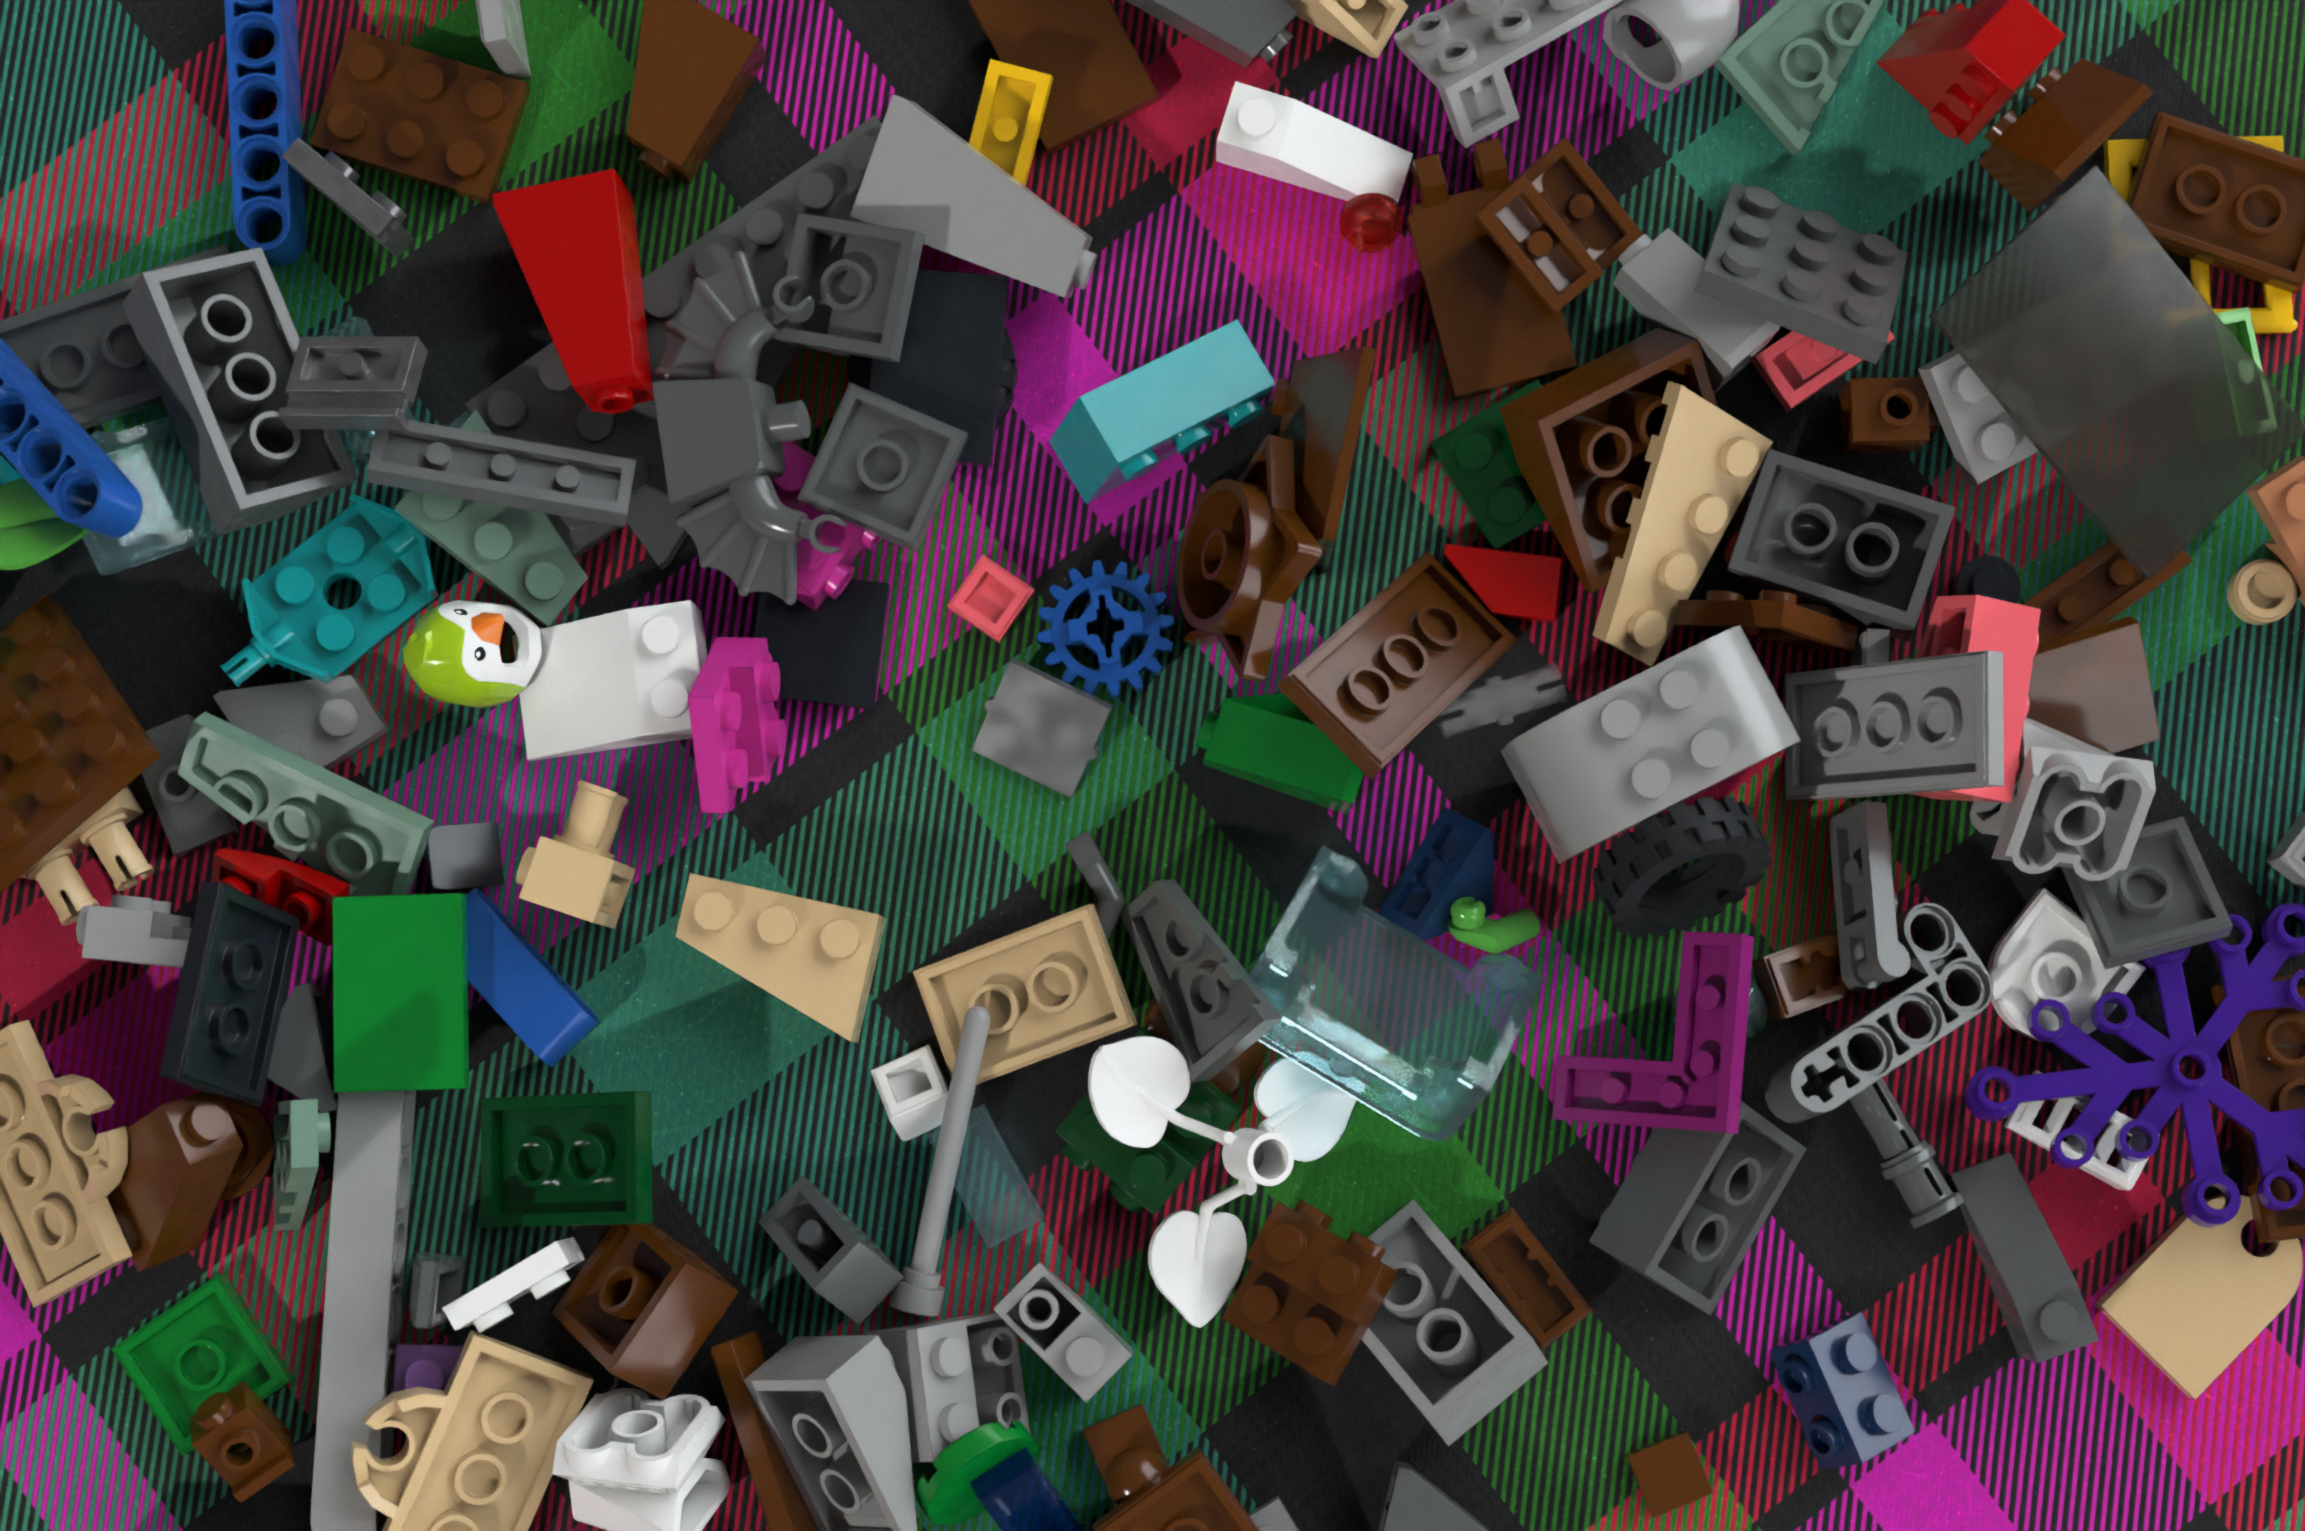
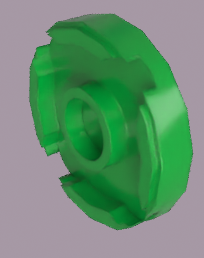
(949, 1494)

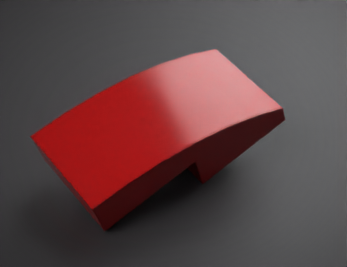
(283, 885)

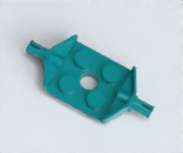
(290, 603)

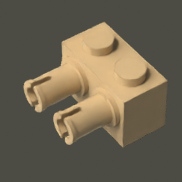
(112, 844)
(576, 869)

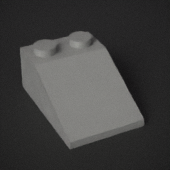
(1445, 1329)
(841, 1430)

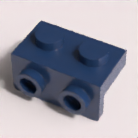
(1842, 1393)

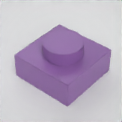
(424, 1365)

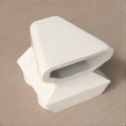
(643, 1462)

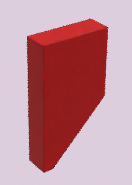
(1508, 581)

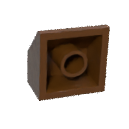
(2060, 130)
(644, 1306)

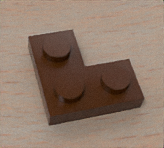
(1770, 617)

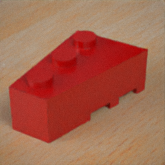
(1970, 61)

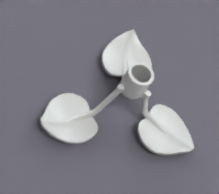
(1135, 1094)

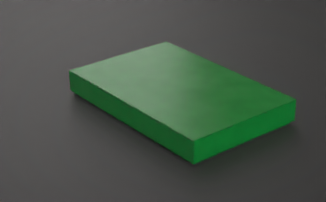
(400, 992)

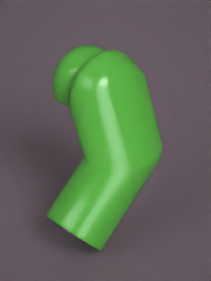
(1490, 935)

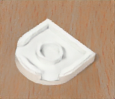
(2054, 958)

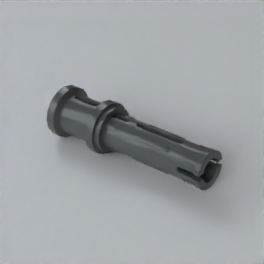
(1905, 1157)

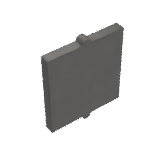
(1042, 727)

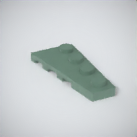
(307, 808)

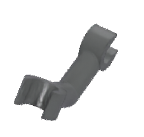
(1100, 879)

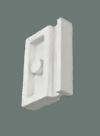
(536, 1274)

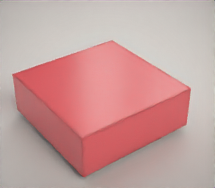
(991, 599)

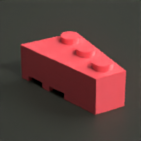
(1991, 624)

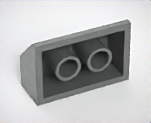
(1698, 1205)

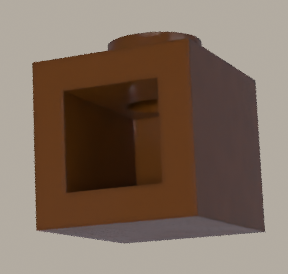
(1885, 415)

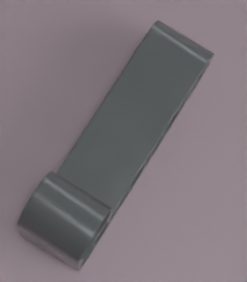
(1876, 1032)

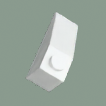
(1307, 147)

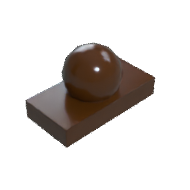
(1126, 1452)

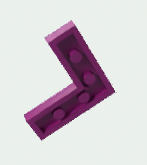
(1706, 1072)

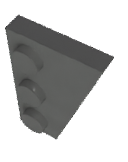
(1197, 981)

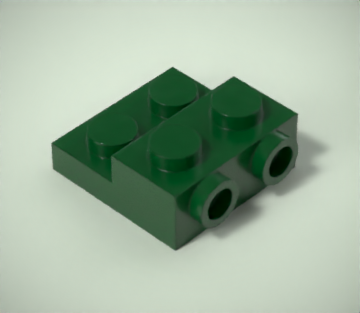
(1146, 1174)

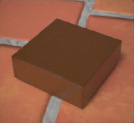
(1669, 1473)

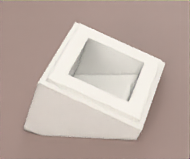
(912, 1092)

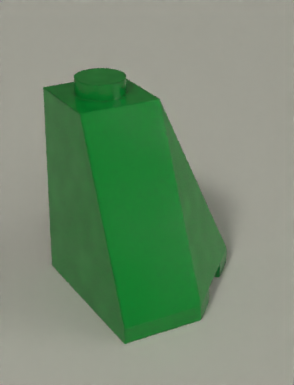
(1279, 748)

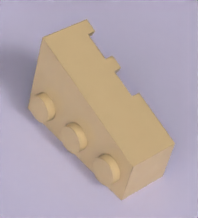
(788, 945)

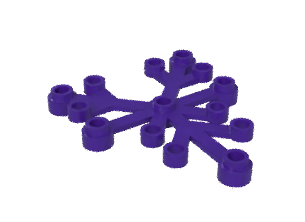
(2110, 1079)

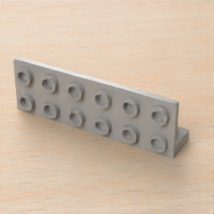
(1471, 43)

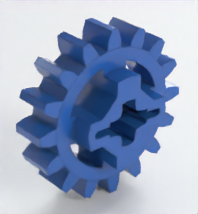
(1136, 628)

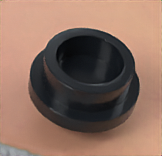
(1989, 578)

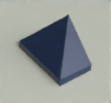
(1448, 865)

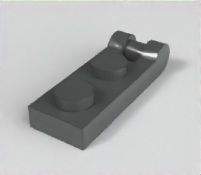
(1865, 898)

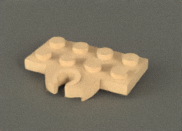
(55, 1172)
(475, 1449)

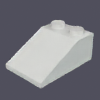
(613, 681)

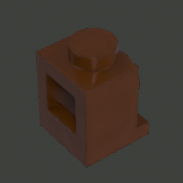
(242, 1440)

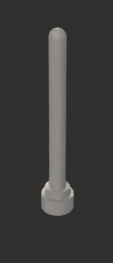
(920, 1287)

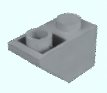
(1064, 1331)

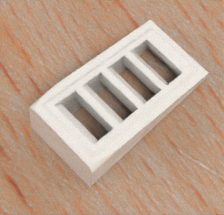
(2121, 1176)

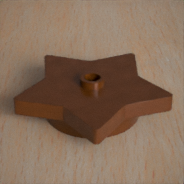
(1244, 559)

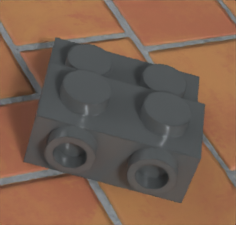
(859, 285)

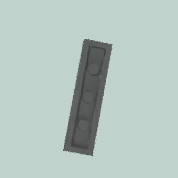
(503, 471)

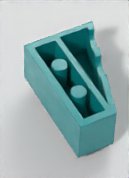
(1161, 410)

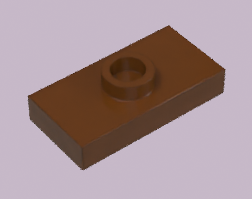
(1801, 977)
(1526, 1278)

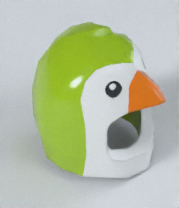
(459, 657)

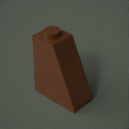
(687, 84)
(174, 1177)

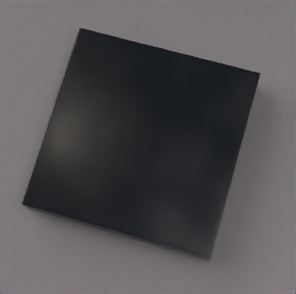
(828, 652)

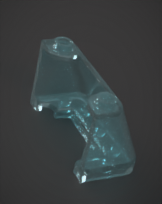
(1384, 1007)

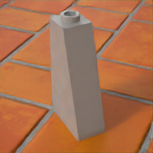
(967, 205)

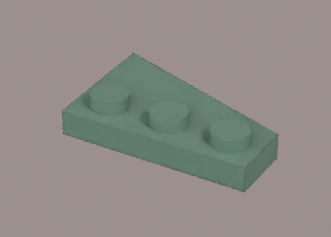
(1793, 60)
(503, 545)
(298, 1139)

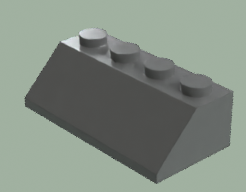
(222, 367)

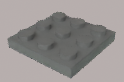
(1803, 272)

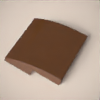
(1558, 225)

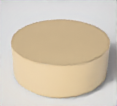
(2261, 592)

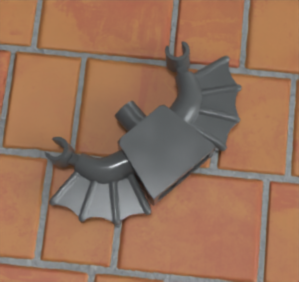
(727, 432)

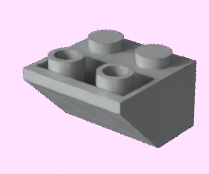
(956, 1378)

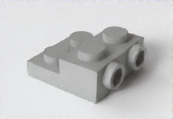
(134, 932)

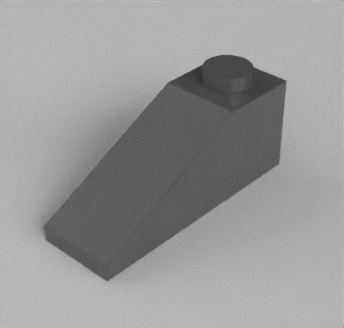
(2022, 1261)

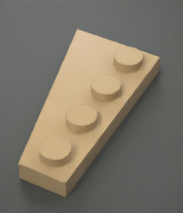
(1688, 499)

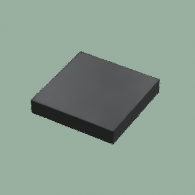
(883, 467)
(2156, 903)

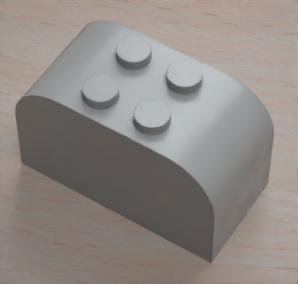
(1649, 743)

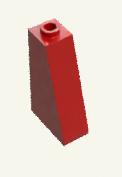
(586, 278)

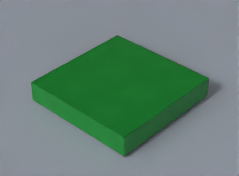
(197, 1351)

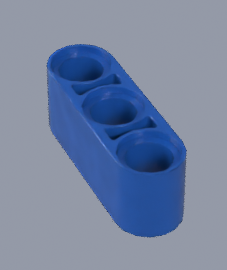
(523, 984)

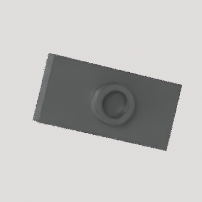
(185, 812)

